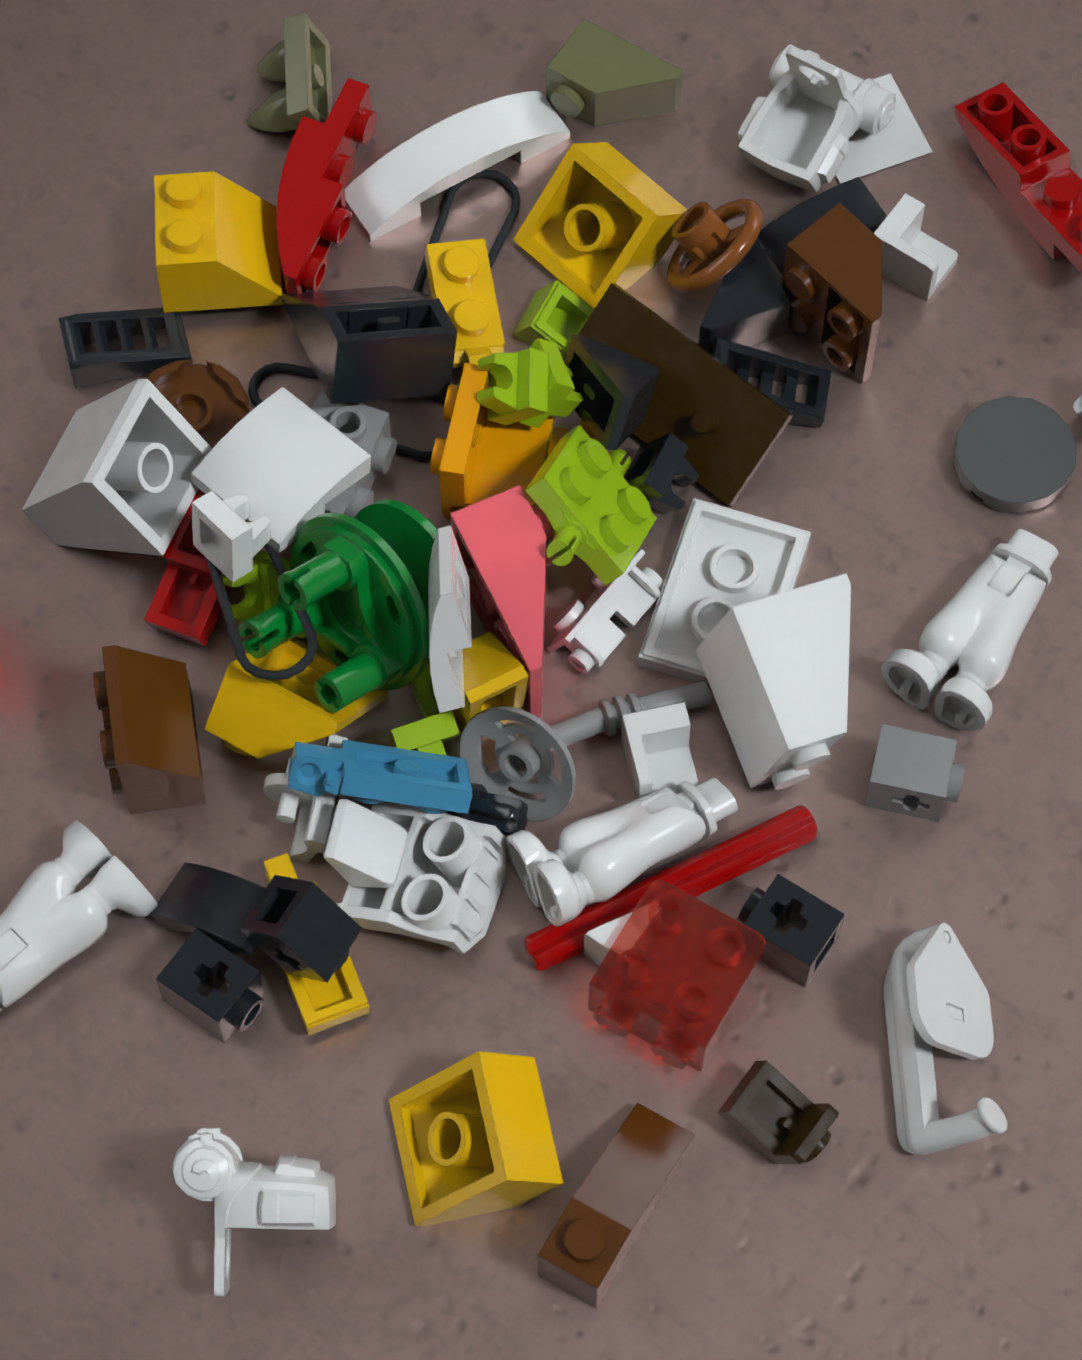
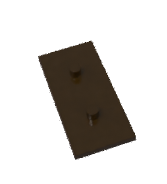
(695, 396)

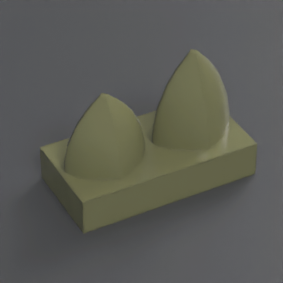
(305, 67)

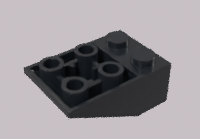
(375, 342)

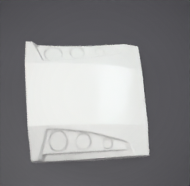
(444, 880)

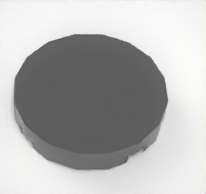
(1014, 454)

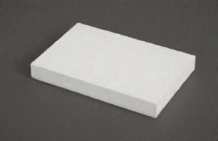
(717, 564)

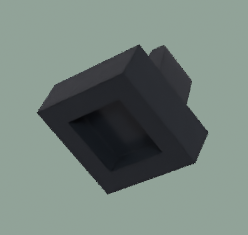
(656, 467)

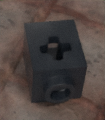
(301, 928)
(802, 948)
(206, 963)

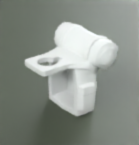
(809, 117)
(251, 1194)

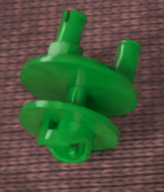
(363, 595)

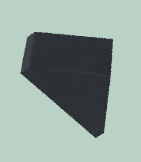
(747, 304)
(613, 389)

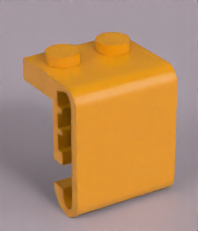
(483, 455)

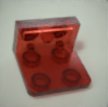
(674, 975)

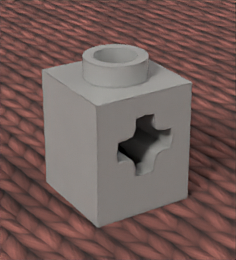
(913, 773)

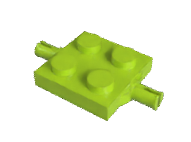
(591, 505)

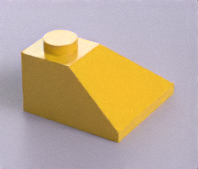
(270, 716)

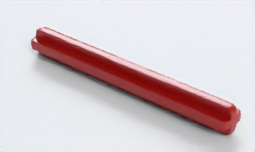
(692, 876)

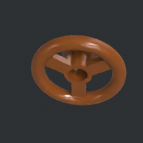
(706, 237)

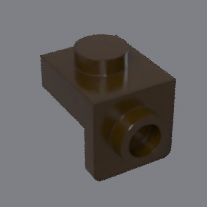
(778, 1116)

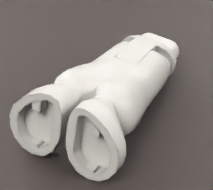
(976, 633)
(616, 846)
(52, 922)

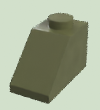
(610, 79)

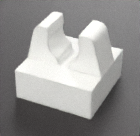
(225, 536)

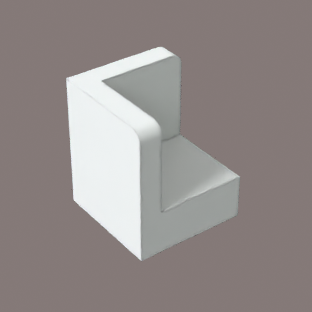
(911, 255)
(658, 748)

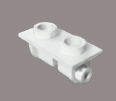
(588, 627)

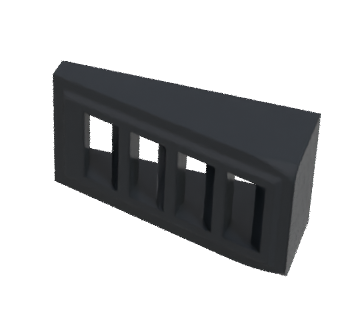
(109, 365)
(770, 367)

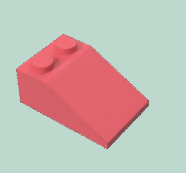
(506, 570)

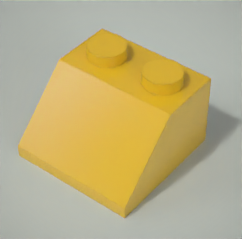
(599, 222)
(214, 244)
(475, 1138)

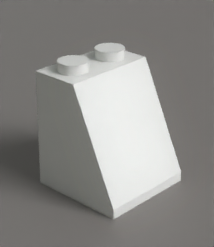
(119, 474)
(783, 678)

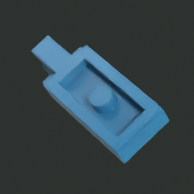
(382, 774)

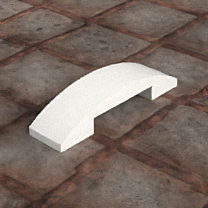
(448, 153)

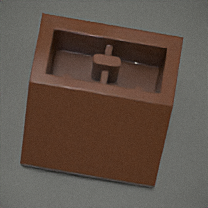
(837, 289)
(149, 730)

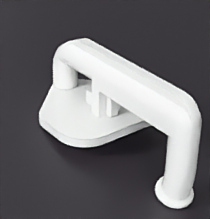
(941, 1003)

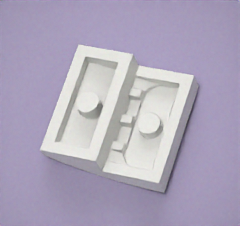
(283, 463)
(448, 620)

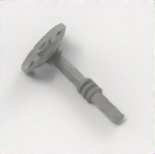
(532, 750)

